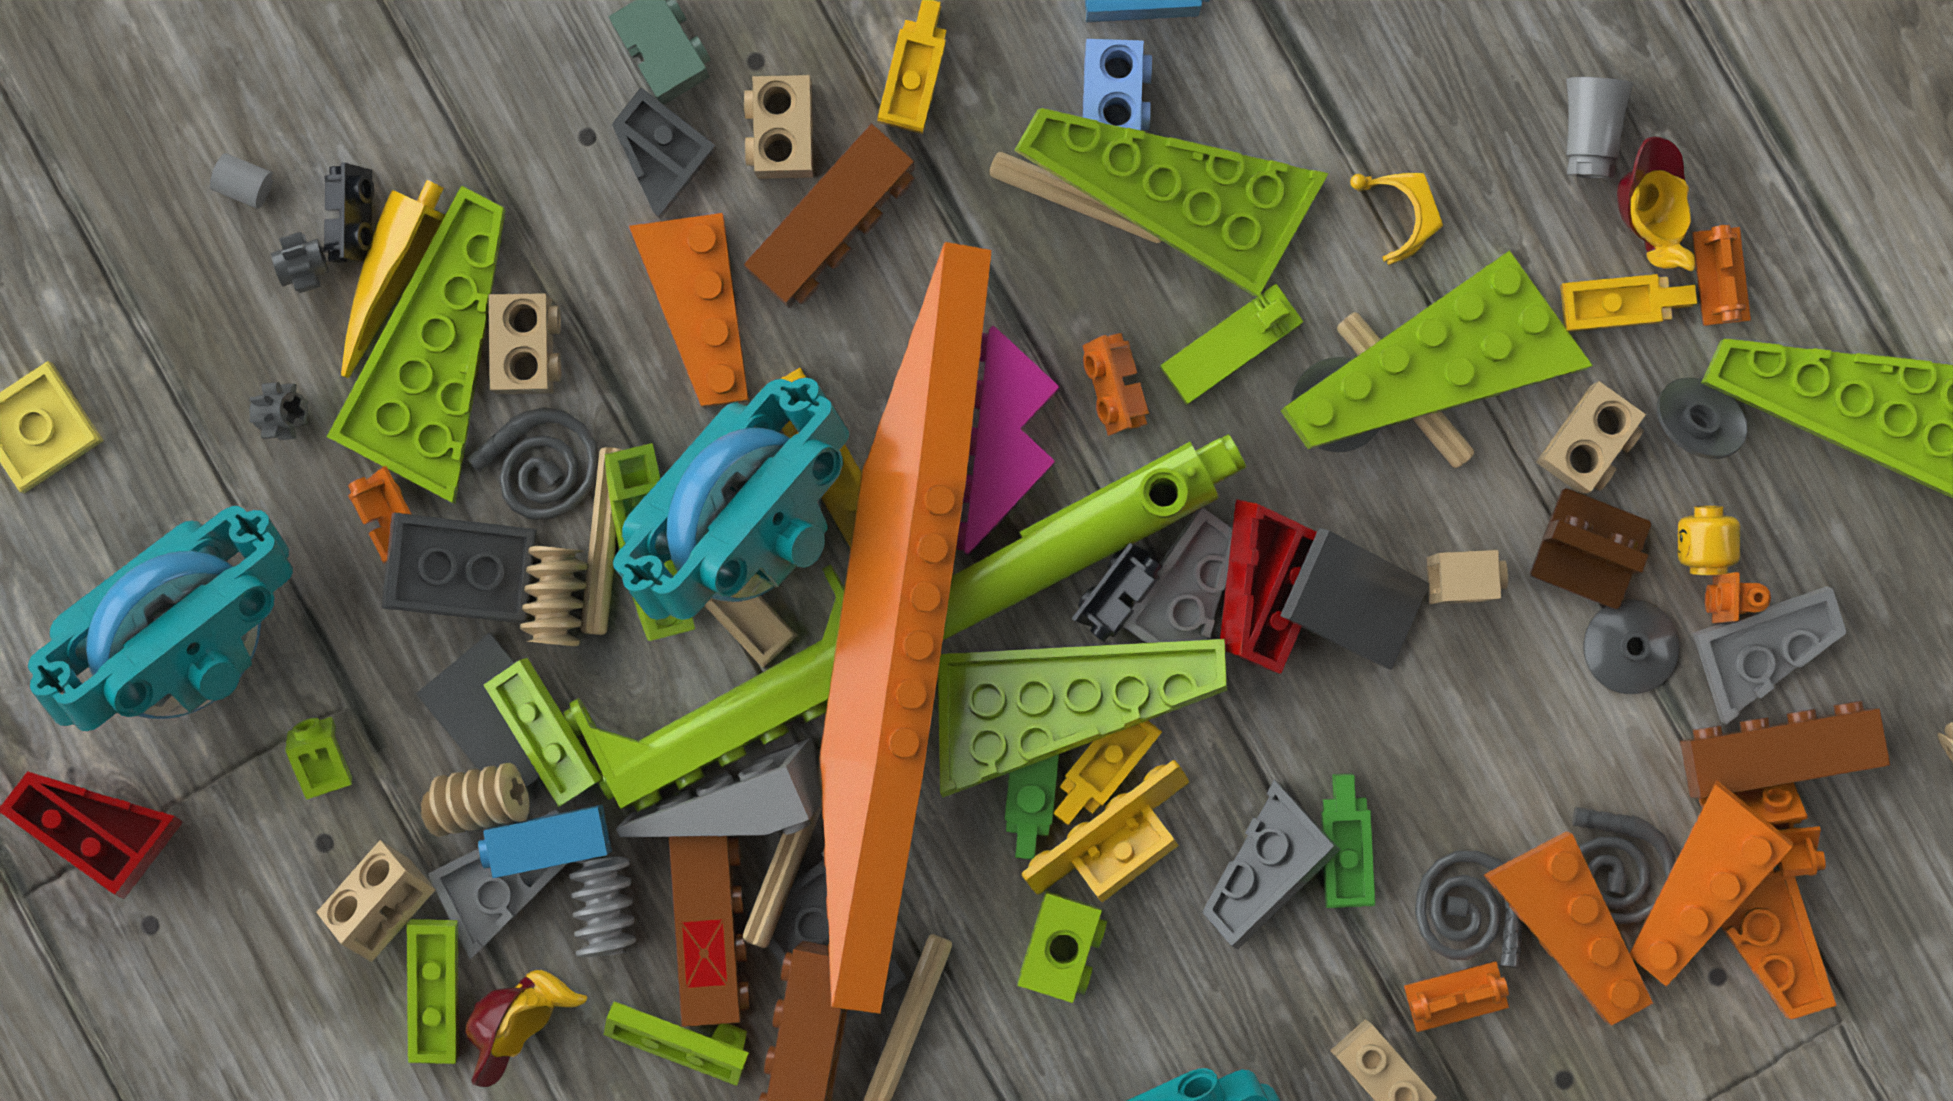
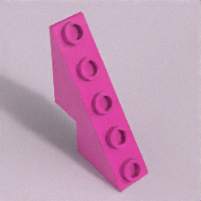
(1005, 457)

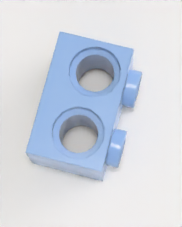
(1104, 90)

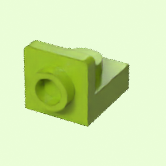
(317, 757)

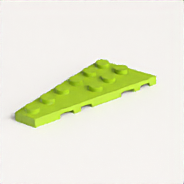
(1197, 198)
(1459, 350)
(423, 372)
(1865, 403)
(1037, 703)

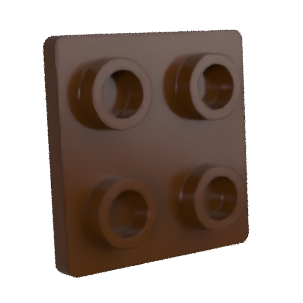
(1591, 549)

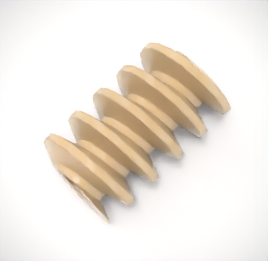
(554, 595)
(475, 800)

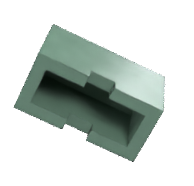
(671, 59)

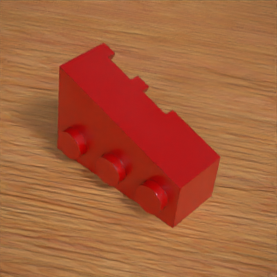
(1260, 575)
(90, 830)

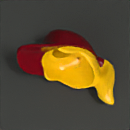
(1656, 203)
(510, 1017)

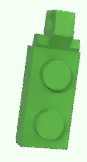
(1031, 804)
(1348, 824)

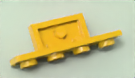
(1116, 842)

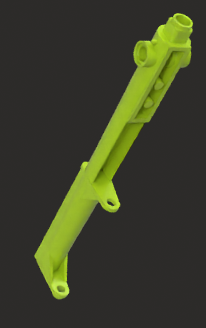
(801, 684)

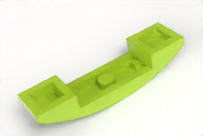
(629, 479)

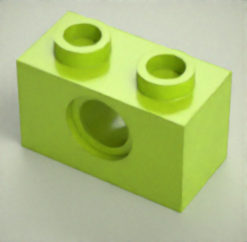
(1055, 918)

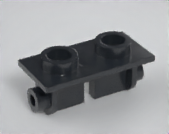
(351, 193)
(1130, 573)

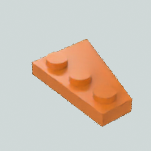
(1780, 947)

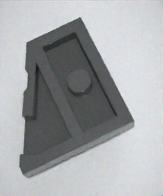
(660, 149)

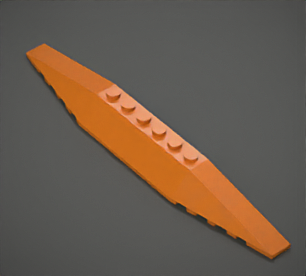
(896, 626)

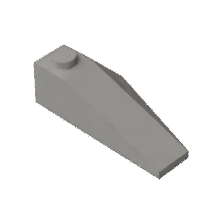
(764, 798)

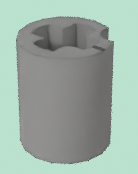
(241, 180)

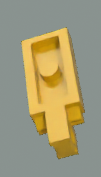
(914, 71)
(1622, 302)
(1103, 769)

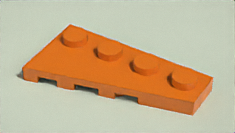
(696, 292)
(1713, 875)
(1565, 910)

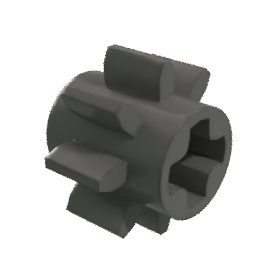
(300, 262)
(278, 411)

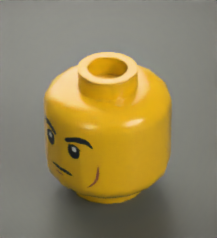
(1708, 541)

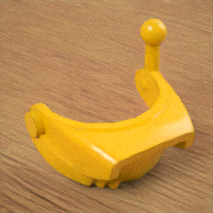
(1426, 212)

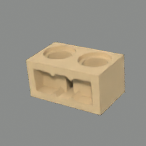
(791, 126)
(509, 345)
(1583, 432)
(1466, 577)
(375, 901)
(1379, 1067)

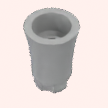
(1595, 125)

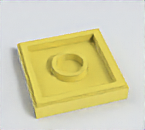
(42, 427)

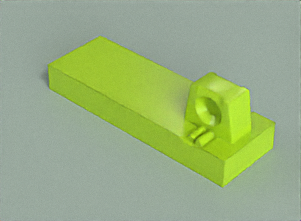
(1231, 344)
(542, 731)
(432, 991)
(716, 1056)

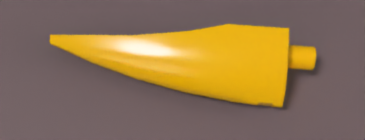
(394, 255)

